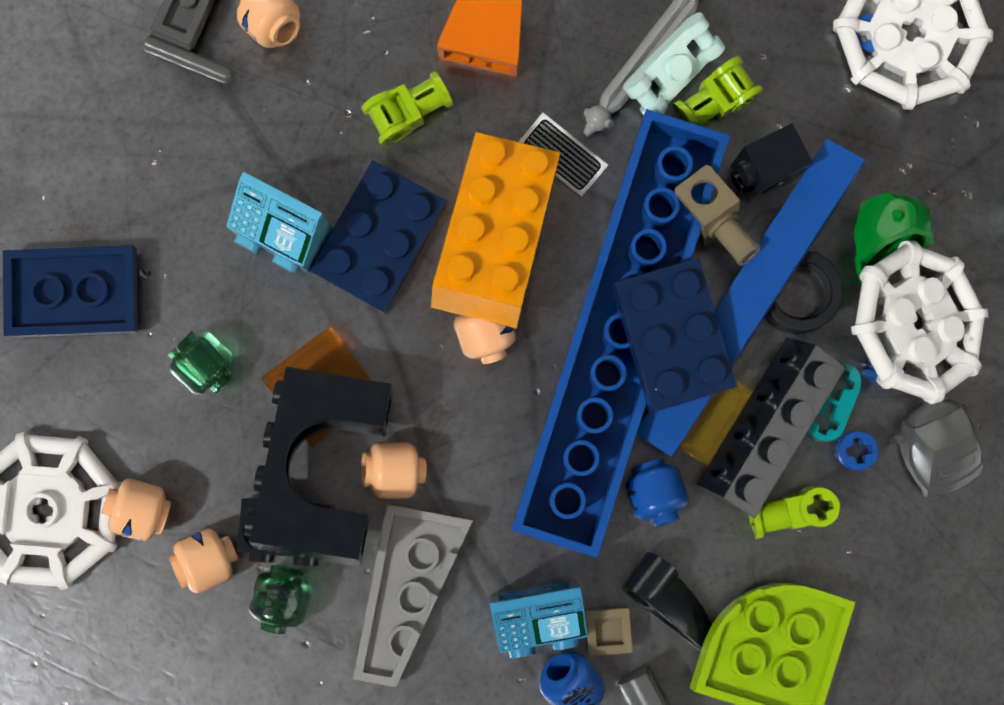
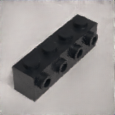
(771, 425)

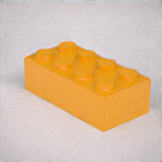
(494, 230)

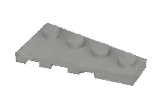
(406, 581)

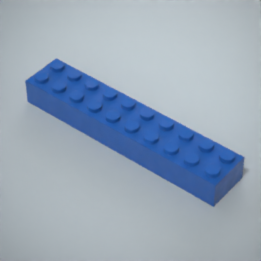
(599, 390)

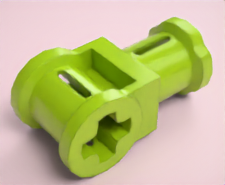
(722, 92)
(405, 108)
(792, 512)

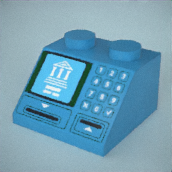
(539, 618)

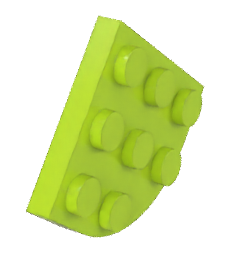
(774, 647)

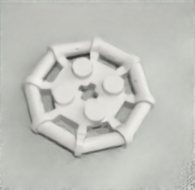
(908, 59)
(940, 318)
(69, 515)

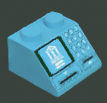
(277, 224)

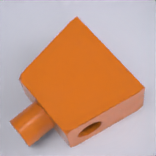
(483, 35)

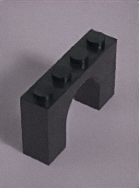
(305, 406)

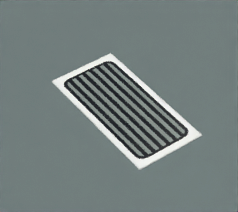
(576, 165)

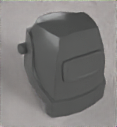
(940, 447)

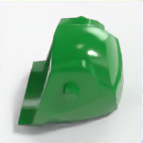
(887, 222)

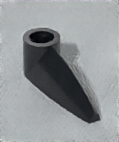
(665, 596)

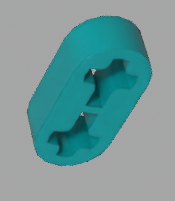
(841, 407)

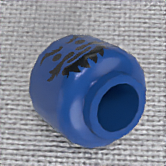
(656, 492)
(571, 681)

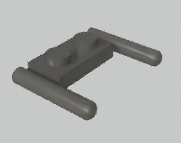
(177, 32)

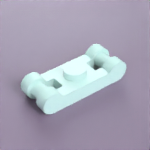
(673, 64)

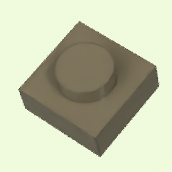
(608, 631)

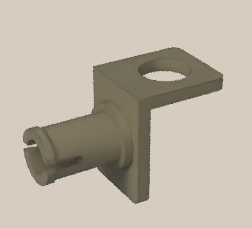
(720, 217)

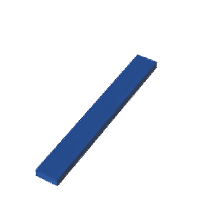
(765, 277)

